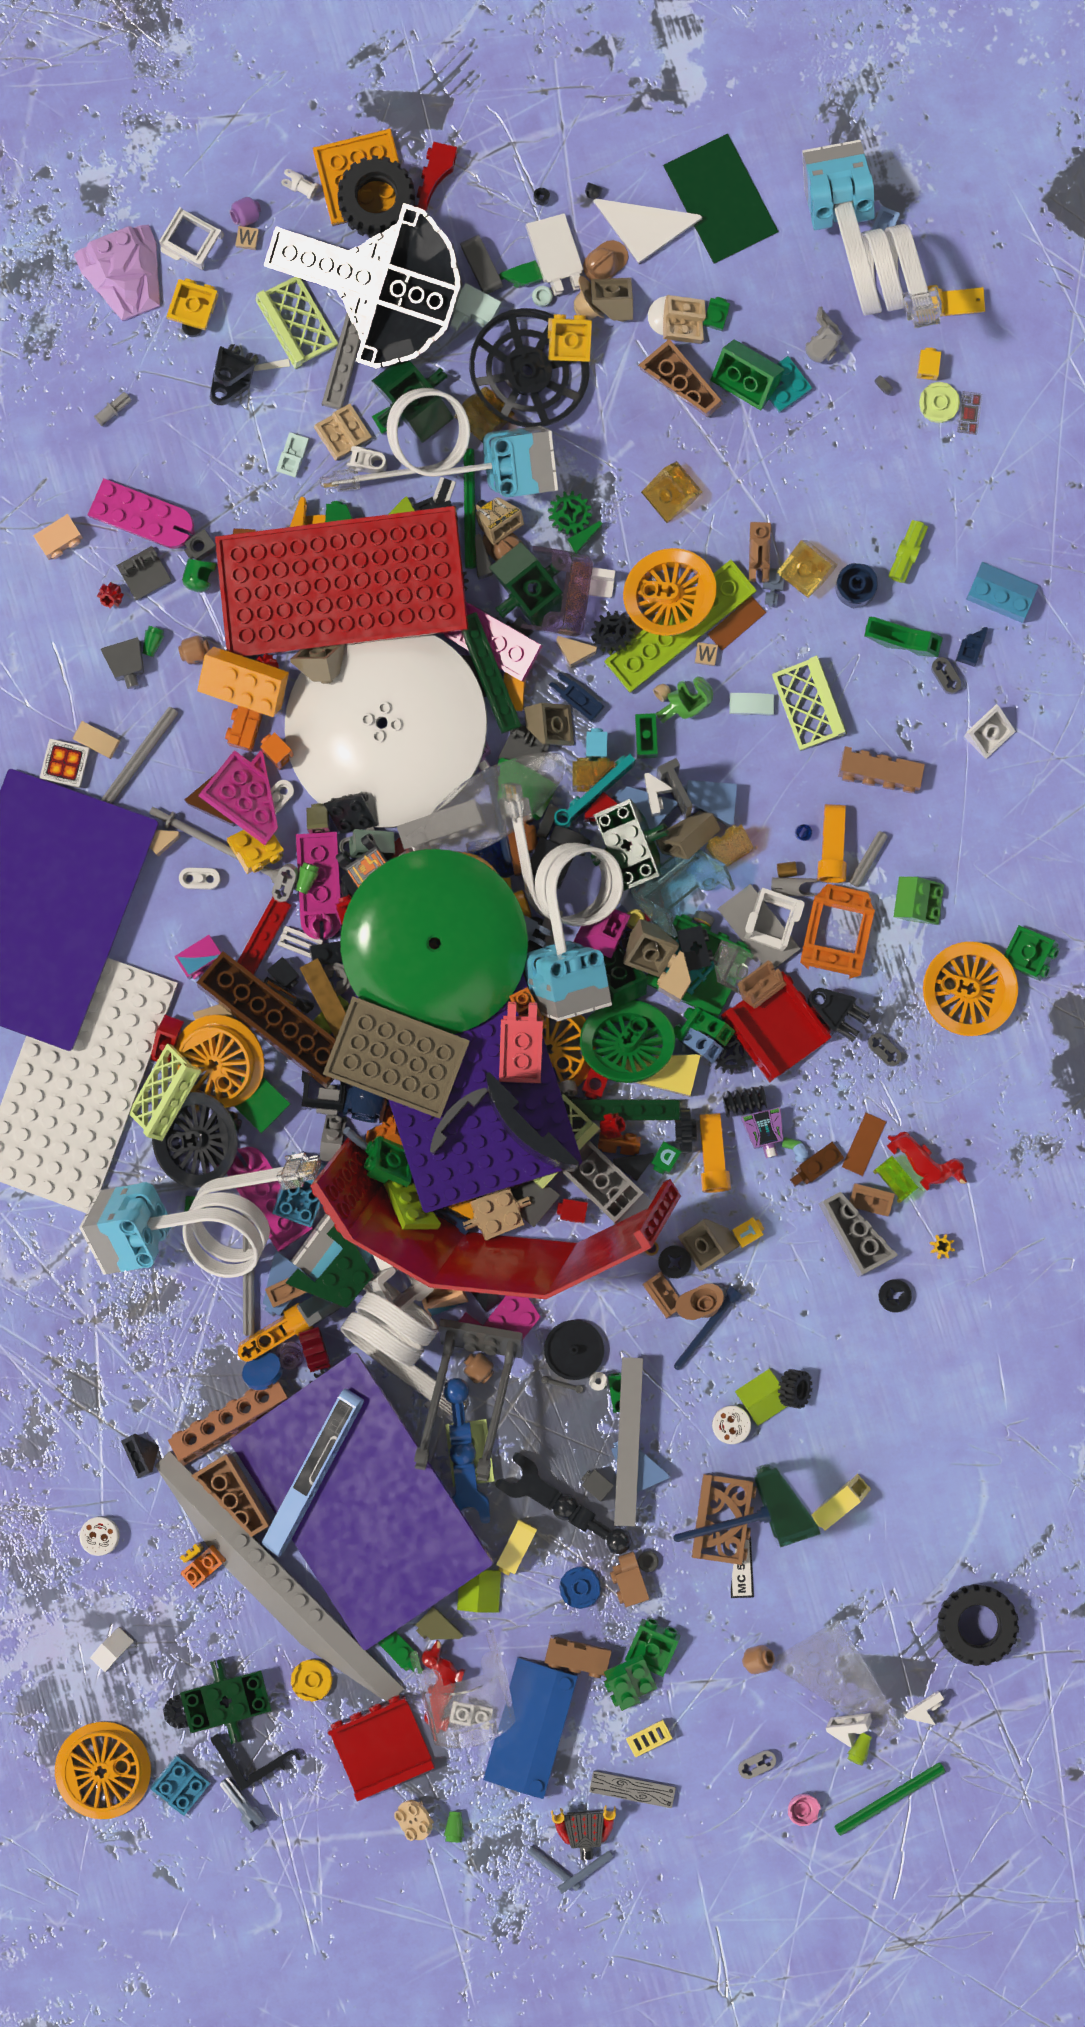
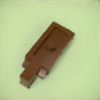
(817, 1164)

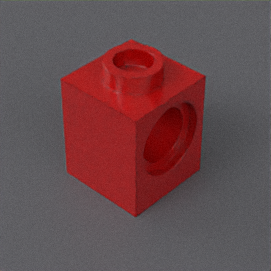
(590, 1093)
(572, 1211)

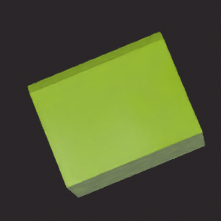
(761, 1397)
(481, 1593)

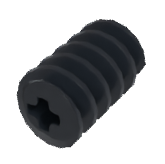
(744, 1101)

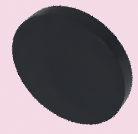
(574, 1349)

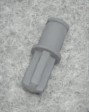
(112, 409)

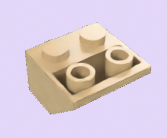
(676, 980)

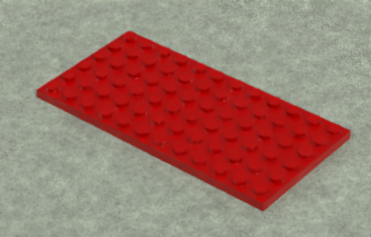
(342, 582)

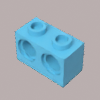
(596, 744)

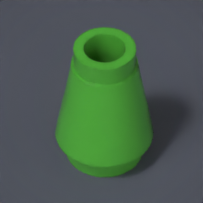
(306, 877)
(454, 1828)

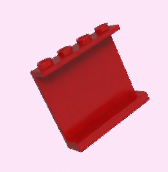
(778, 1030)
(381, 1747)

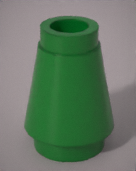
(152, 640)

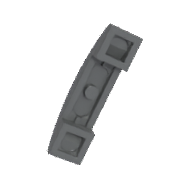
(472, 1098)

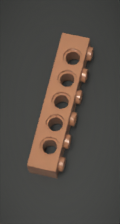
(223, 1432)

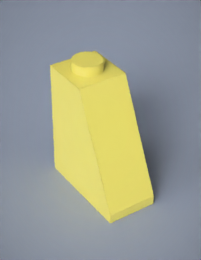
(841, 1502)
(516, 1547)

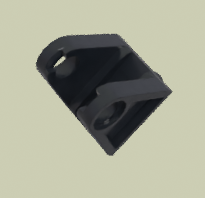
(231, 374)
(834, 1010)

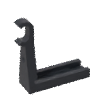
(255, 1776)

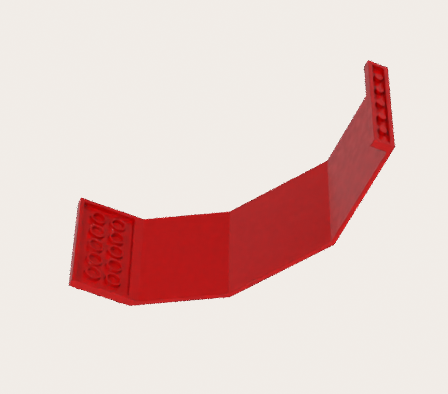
(469, 1262)

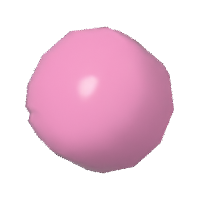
(803, 1809)

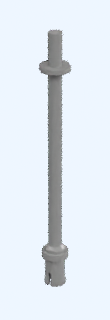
(171, 820)

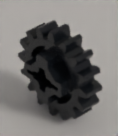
(610, 641)
(737, 1058)
(685, 1130)

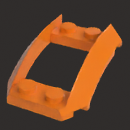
(830, 958)

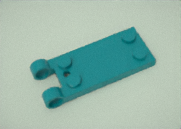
(579, 805)

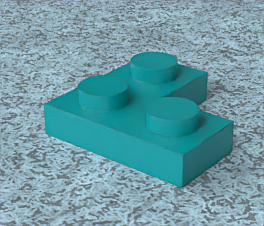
(792, 388)

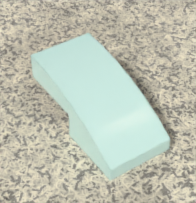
(292, 455)
(751, 704)

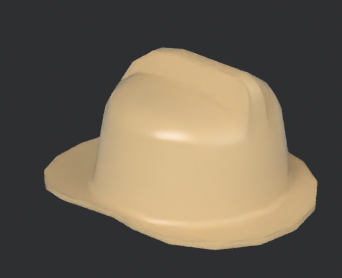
(583, 301)

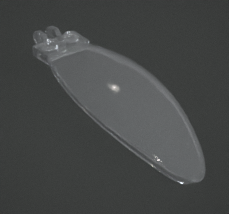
(472, 813)

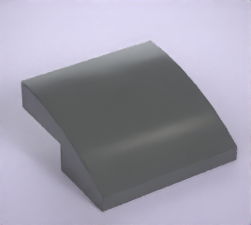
(540, 1200)

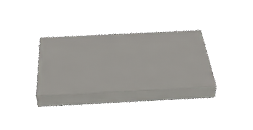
(736, 913)

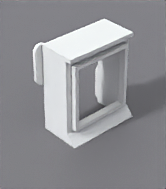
(176, 252)
(795, 907)
(416, 1291)

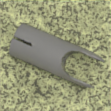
(790, 886)

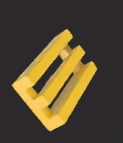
(192, 1552)

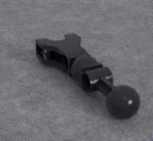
(563, 1505)

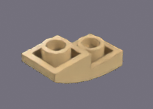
(96, 739)

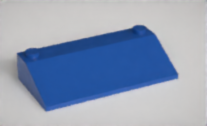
(526, 1751)

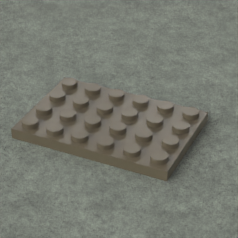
(396, 1057)

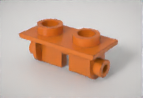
(626, 1142)

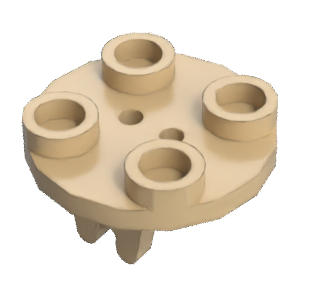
(414, 1820)

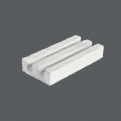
(284, 936)

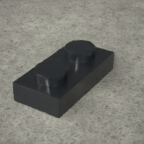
(326, 952)

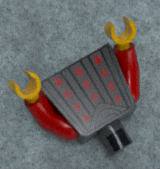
(584, 1829)

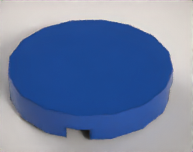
(262, 1371)
(580, 1587)

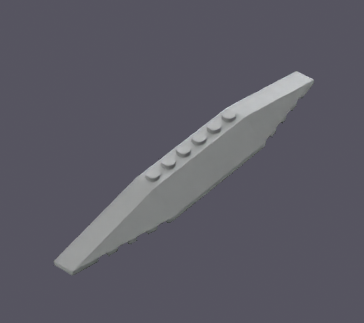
(274, 1584)

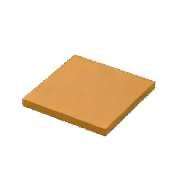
(337, 157)

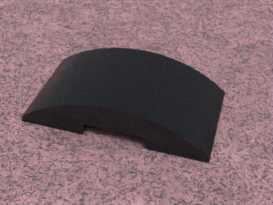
(544, 1149)

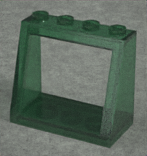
(788, 1515)

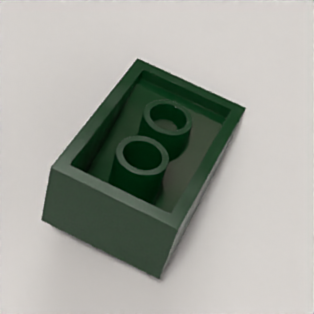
(623, 981)

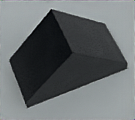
(634, 1165)

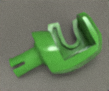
(686, 703)

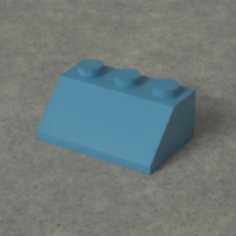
(1002, 592)

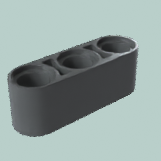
(481, 264)

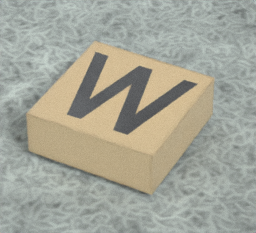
(247, 238)
(706, 654)

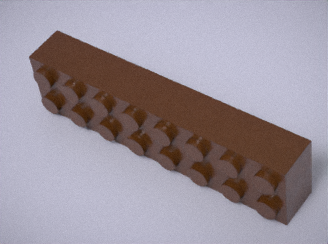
(269, 1016)

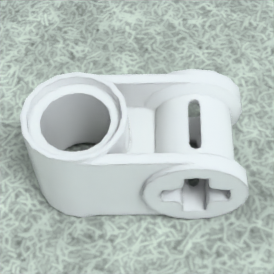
(362, 460)

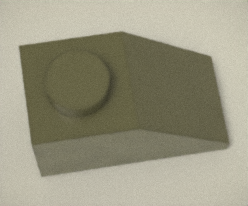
(317, 819)
(437, 1626)

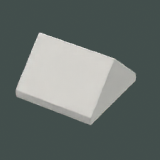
(990, 732)

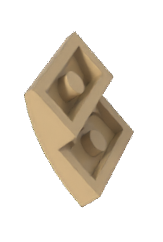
(683, 319)
(342, 432)

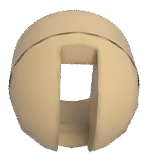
(661, 692)

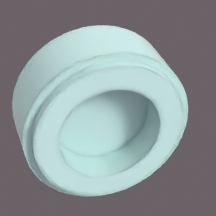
(542, 296)

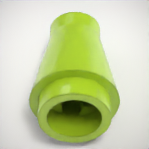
(859, 1751)

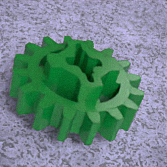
(562, 514)

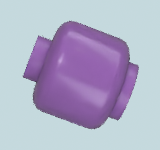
(245, 211)

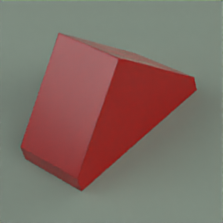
(599, 805)

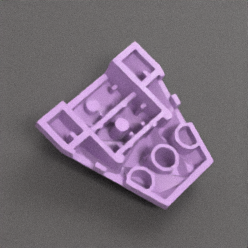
(123, 270)

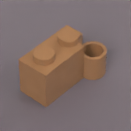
(629, 1580)

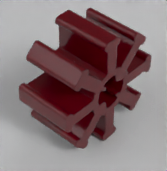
(314, 1349)

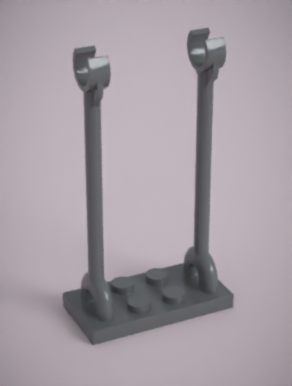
(472, 1339)

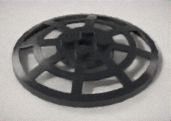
(514, 375)

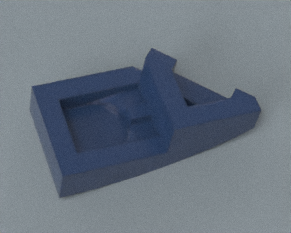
(971, 647)

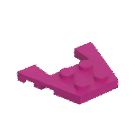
(511, 1314)

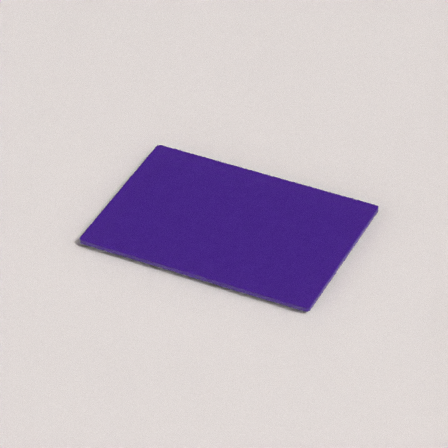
(62, 901)
(478, 1150)
(377, 1528)

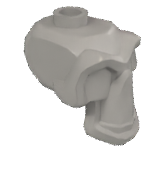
(828, 338)

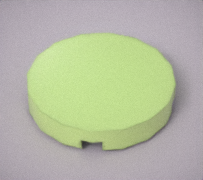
(939, 402)

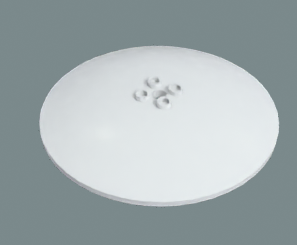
(422, 753)

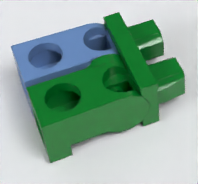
(695, 1032)

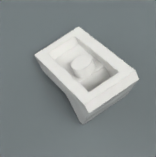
(654, 788)
(919, 1711)
(846, 1726)

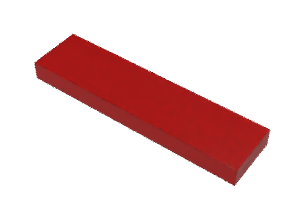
(264, 935)

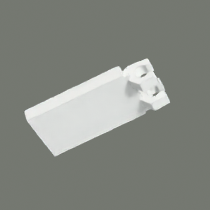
(555, 251)

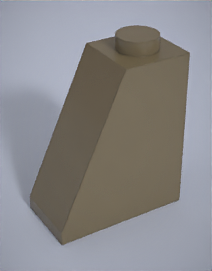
(689, 835)

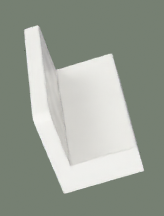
(602, 582)

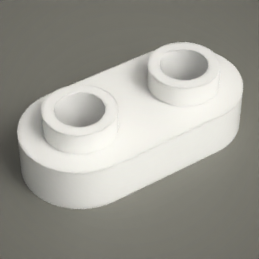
(278, 799)
(200, 878)

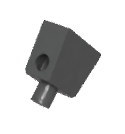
(125, 661)

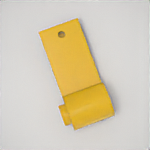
(961, 301)

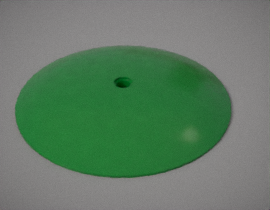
(443, 898)

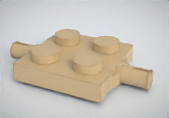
(496, 1213)

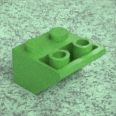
(918, 900)

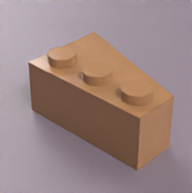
(577, 1656)

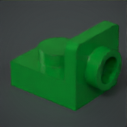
(717, 313)

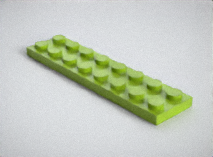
(654, 651)

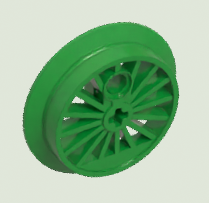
(628, 1044)

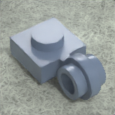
(774, 584)

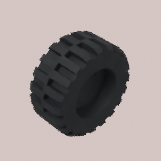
(367, 172)
(1006, 1631)

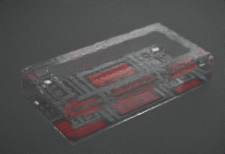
(969, 413)

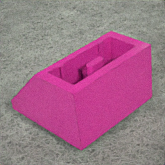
(604, 934)

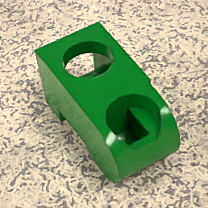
(615, 1387)

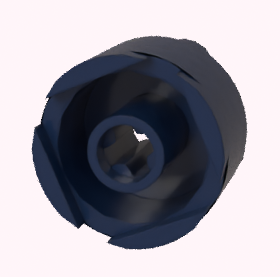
(853, 596)
(365, 1105)

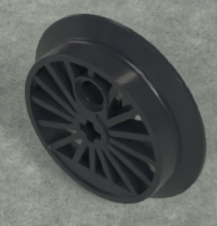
(201, 1150)

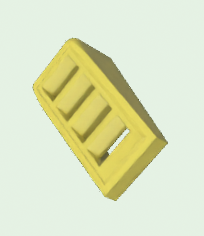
(667, 1736)

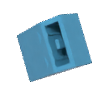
(298, 1203)

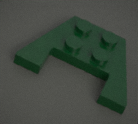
(342, 1277)

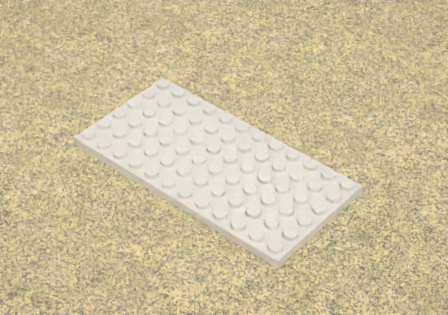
(73, 1105)

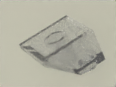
(734, 964)

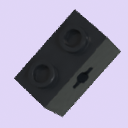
(686, 939)

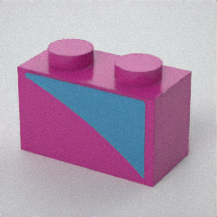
(198, 957)

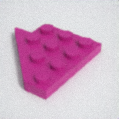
(244, 795)

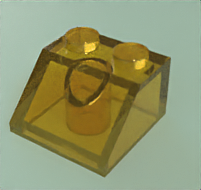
(671, 491)
(806, 568)

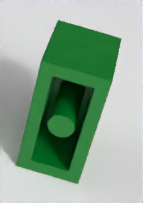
(646, 736)

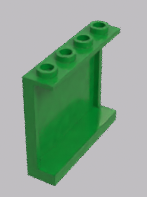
(710, 994)

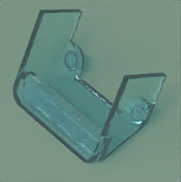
(677, 881)

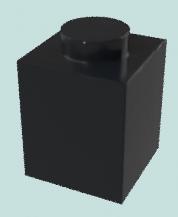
(284, 973)

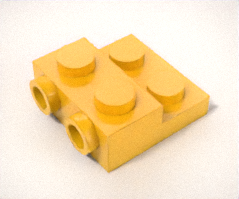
(192, 303)
(569, 338)
(254, 854)

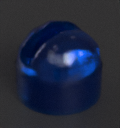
(806, 834)

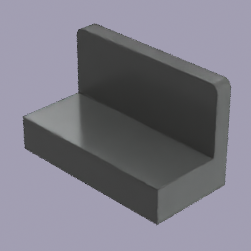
(316, 1309)

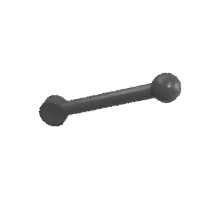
(579, 1389)

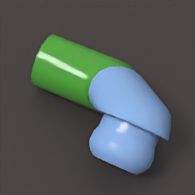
(798, 1148)

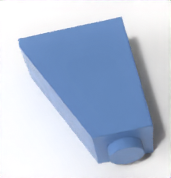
(713, 798)
(641, 800)
(280, 1270)
(648, 1471)

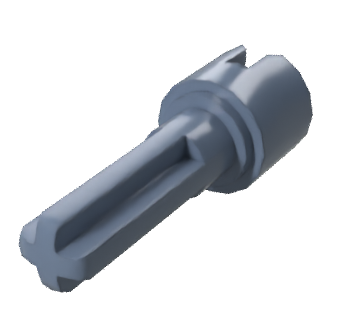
(251, 1816)

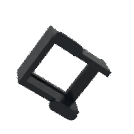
(319, 1103)

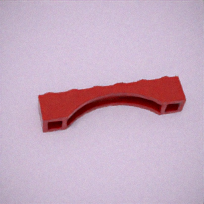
(440, 165)

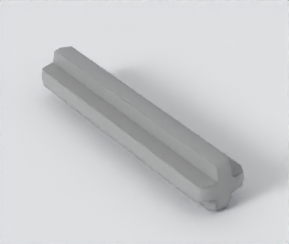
(868, 859)

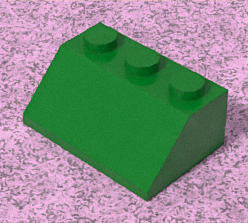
(746, 374)

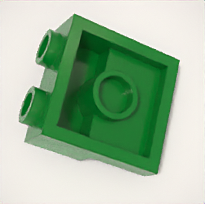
(1031, 953)
(387, 1162)
(654, 1644)
(629, 1682)

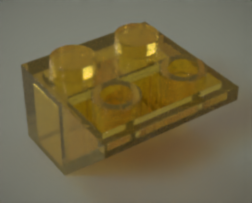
(480, 417)
(589, 773)
(730, 846)

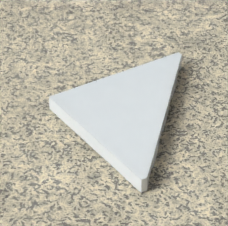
(643, 227)

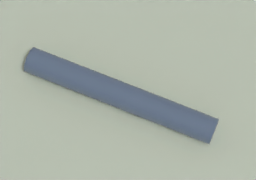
(355, 1138)
(551, 1866)
(585, 1872)

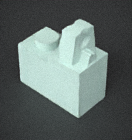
(474, 305)

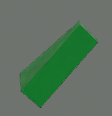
(580, 539)

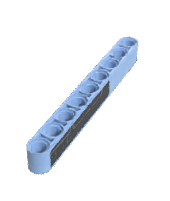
(312, 1472)

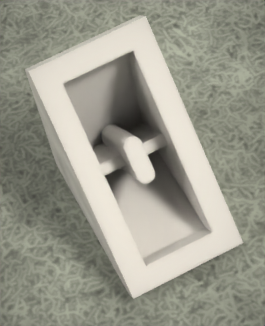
(111, 1649)

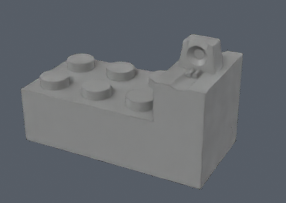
(607, 1185)

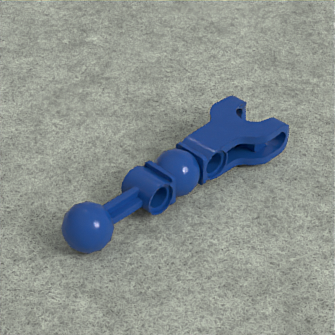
(463, 1452)

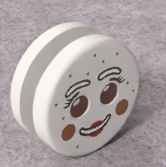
(731, 1424)
(99, 1536)

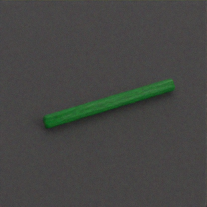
(469, 511)
(889, 1799)

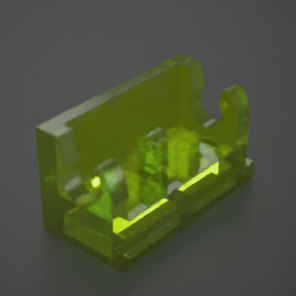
(896, 1178)

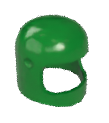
(197, 574)

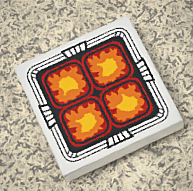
(64, 763)

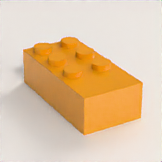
(243, 681)

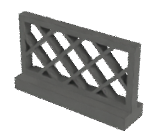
(668, 774)

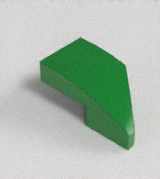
(523, 274)

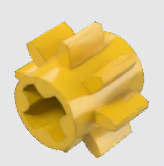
(936, 1244)

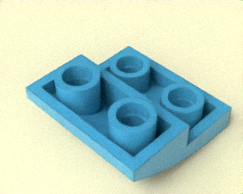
(180, 1785)

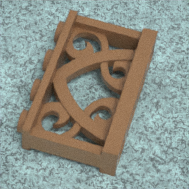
(711, 1493)

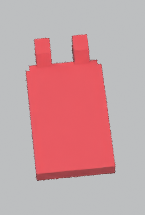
(521, 1046)

